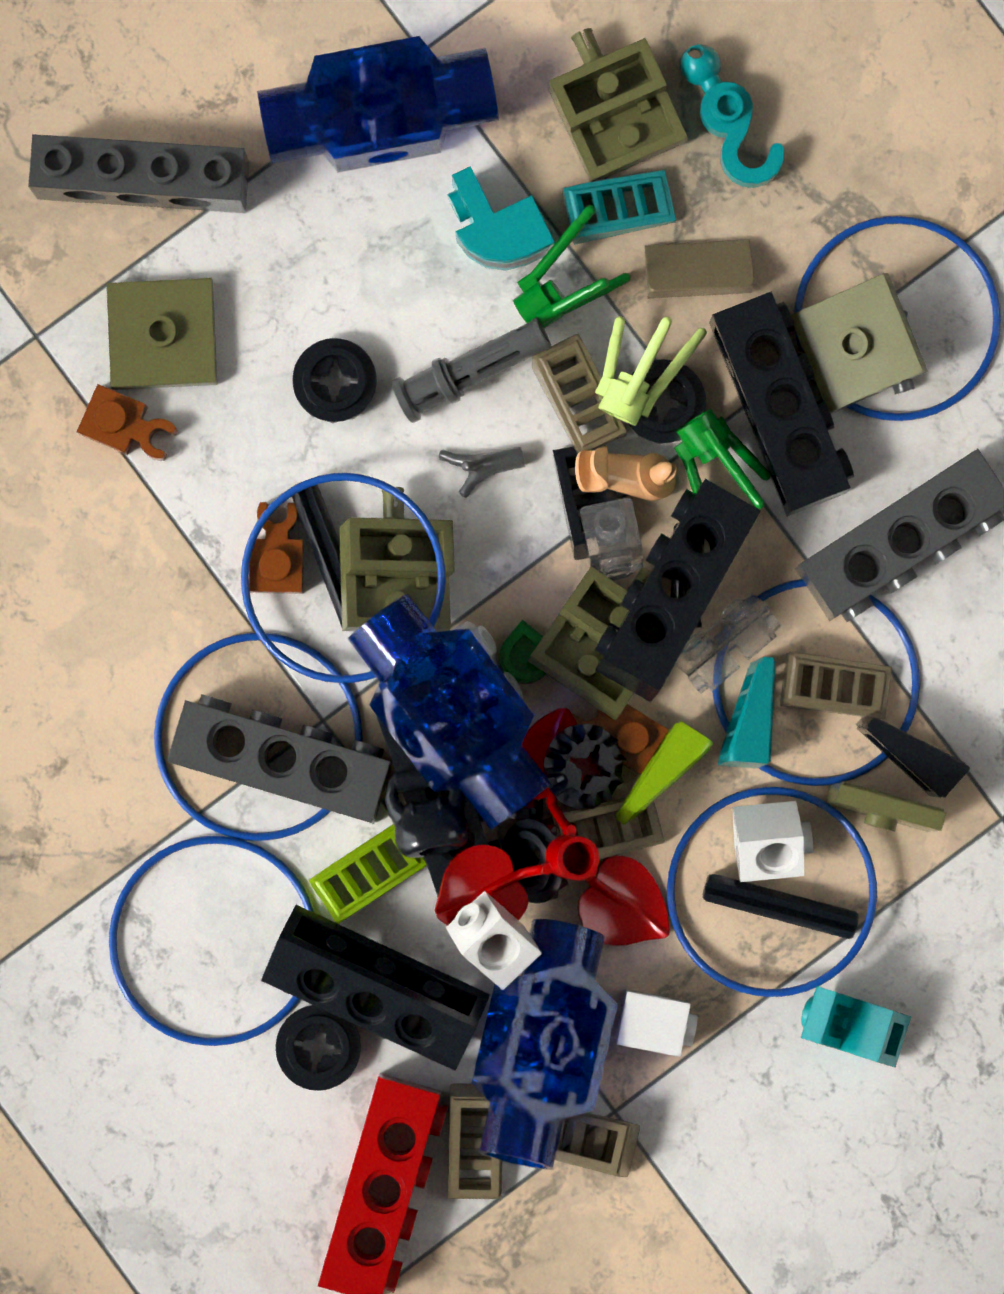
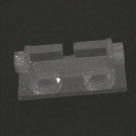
(743, 625)

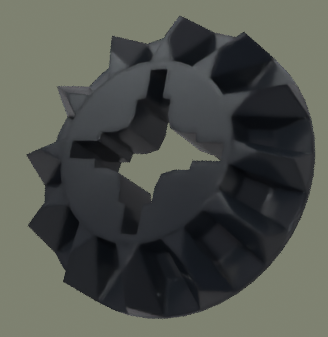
(317, 363)
(686, 389)
(566, 781)
(520, 844)
(297, 1061)

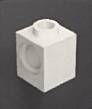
(770, 841)
(502, 955)
(655, 1023)

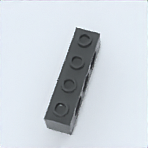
(139, 173)
(966, 481)
(197, 749)

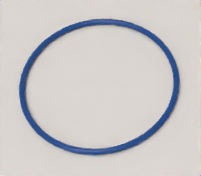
(984, 272)
(271, 509)
(159, 726)
(905, 726)
(114, 926)
(760, 991)

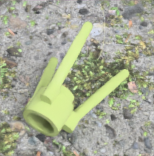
(627, 395)

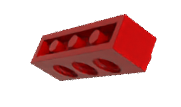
(345, 1266)

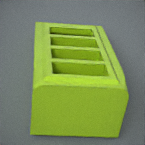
(673, 758)
(329, 896)

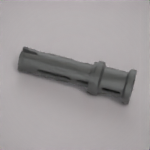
(449, 378)

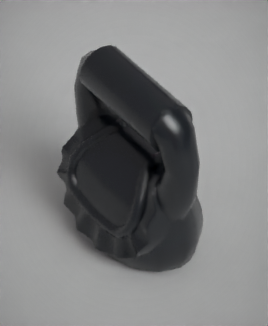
(427, 825)

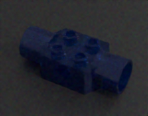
(378, 104)
(450, 710)
(544, 1046)

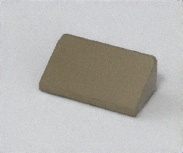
(699, 269)

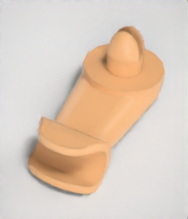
(639, 476)

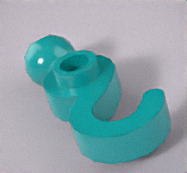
(727, 114)

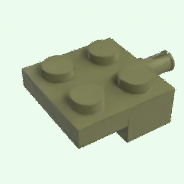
(616, 107)
(391, 559)
(570, 643)

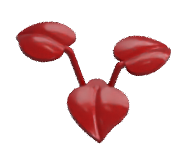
(621, 898)

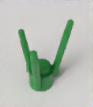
(546, 299)
(711, 438)

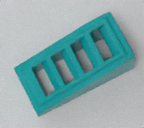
(597, 190)
(750, 728)

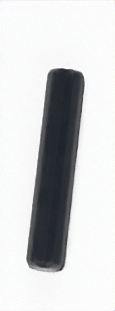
(322, 540)
(780, 906)

